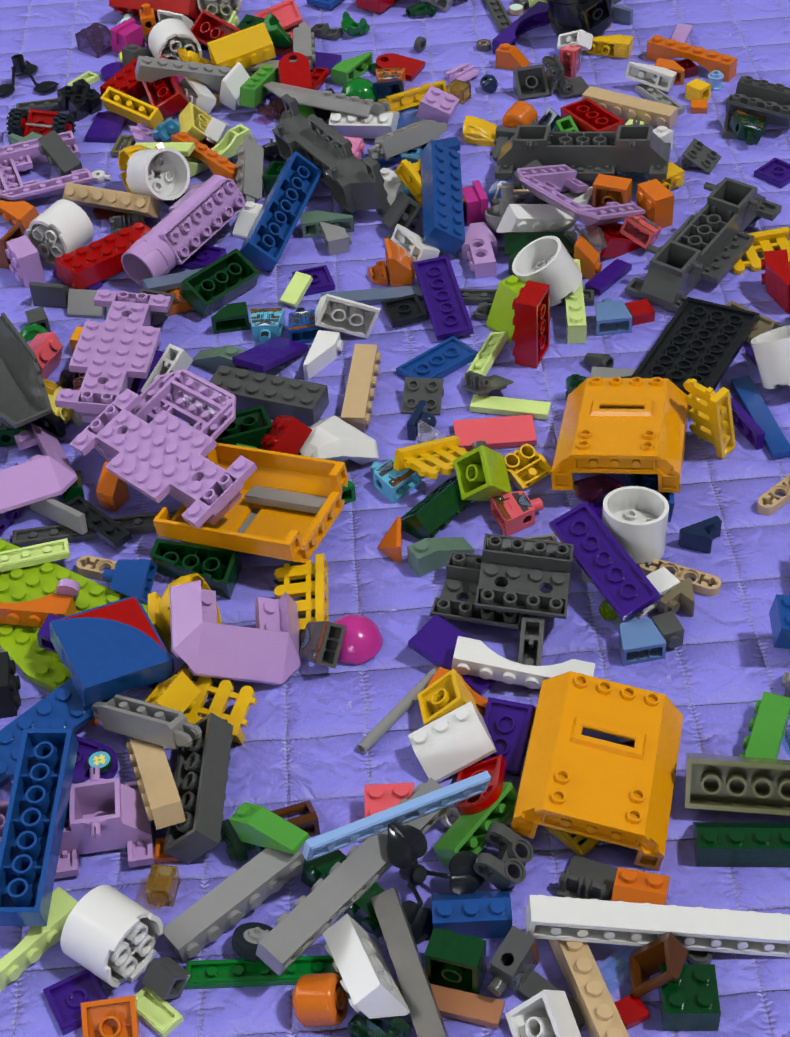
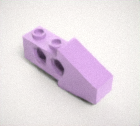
(480, 250)

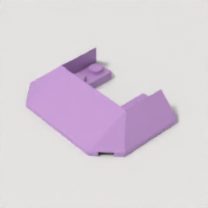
(234, 652)

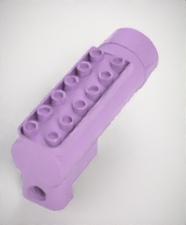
(185, 229)

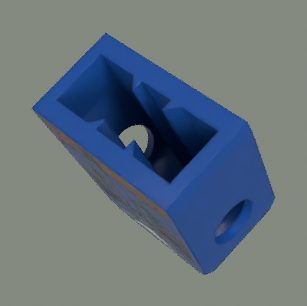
(302, 326)

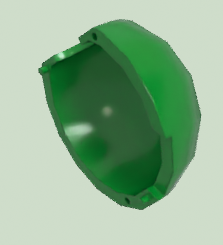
(277, 33)
(359, 87)

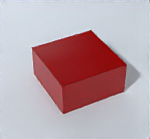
(641, 311)

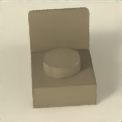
(679, 597)

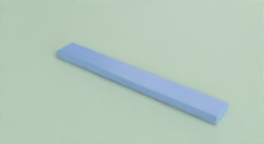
(400, 813)

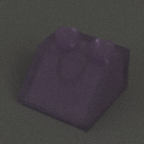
(94, 40)

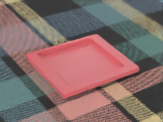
(285, 12)

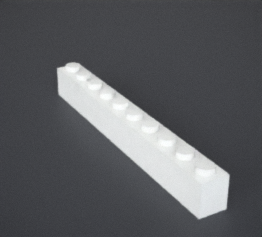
(644, 922)

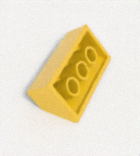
(245, 46)

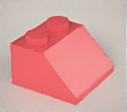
(48, 352)

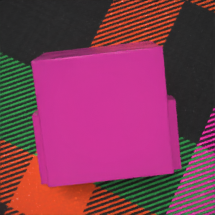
(125, 34)
(474, 203)

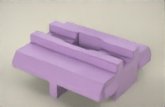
(462, 72)
(142, 133)

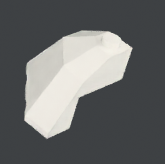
(339, 441)

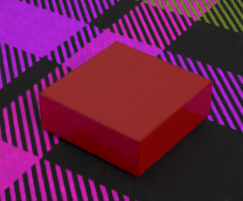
(632, 1011)

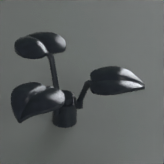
(23, 67)
(402, 849)

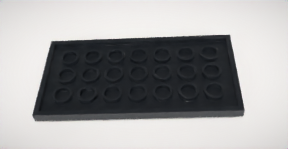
(698, 343)

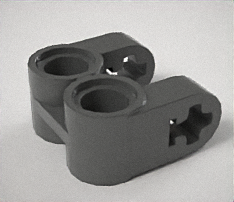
(512, 855)

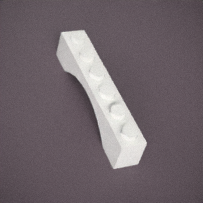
(476, 659)

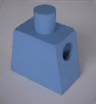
(612, 318)
(640, 641)

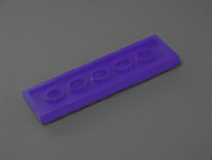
(443, 298)
(605, 561)

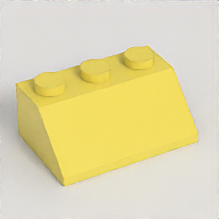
(194, 122)

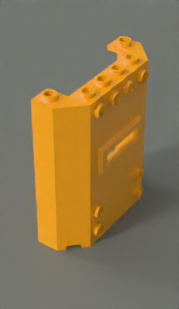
(623, 430)
(274, 530)
(597, 784)

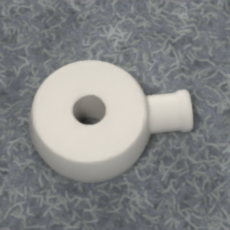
(99, 176)

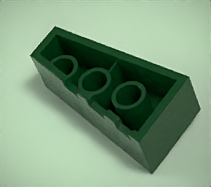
(216, 565)
(362, 909)

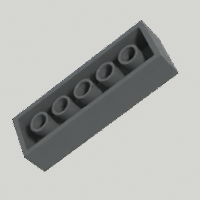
(276, 393)
(201, 785)

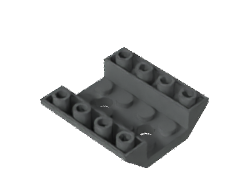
(761, 99)
(525, 569)
(462, 582)

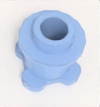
(715, 80)

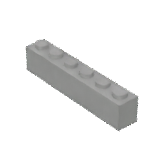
(231, 901)

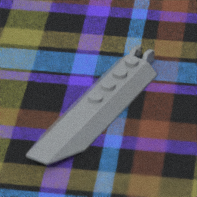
(329, 101)

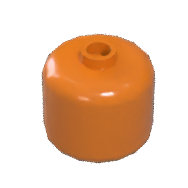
(519, 114)
(320, 1000)

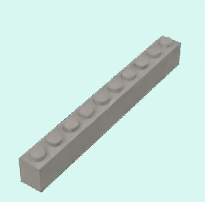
(335, 893)

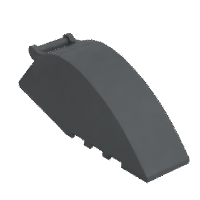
(21, 383)

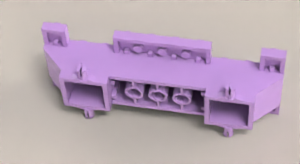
(113, 351)
(165, 460)
(102, 818)

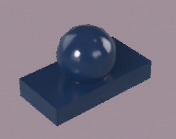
(420, 413)

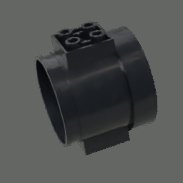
(585, 15)

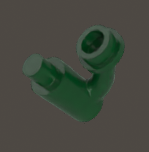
(419, 10)

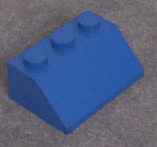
(476, 914)

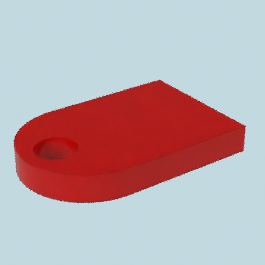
(392, 60)
(296, 72)
(480, 802)

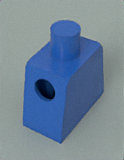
(132, 578)

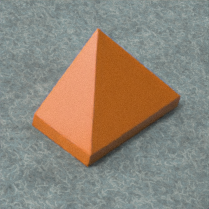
(392, 541)

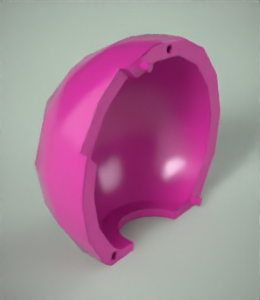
(361, 639)

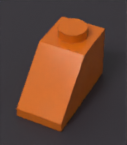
(510, 57)
(672, 65)
(588, 257)
(111, 491)

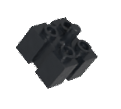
(79, 99)

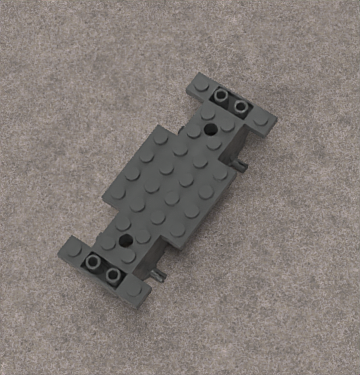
(589, 153)
(351, 181)
(703, 245)

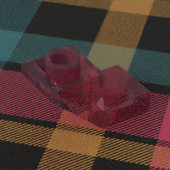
(273, 110)
(591, 488)

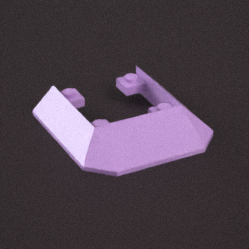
(22, 157)
(550, 180)
(189, 398)
(38, 477)

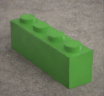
(252, 90)
(768, 727)
(470, 830)

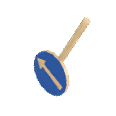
(495, 190)

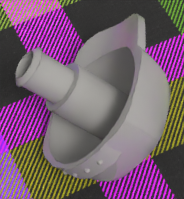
(495, 213)

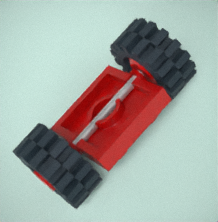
(38, 121)

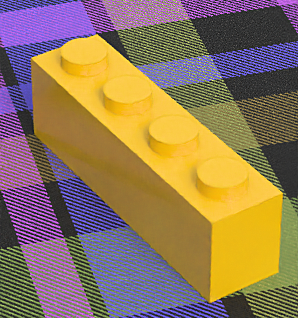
(131, 108)

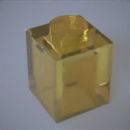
(460, 90)
(162, 885)

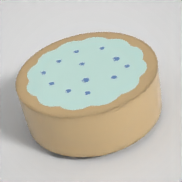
(516, 9)

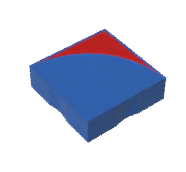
(110, 649)

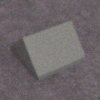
(82, 304)

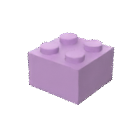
(437, 106)
(24, 260)

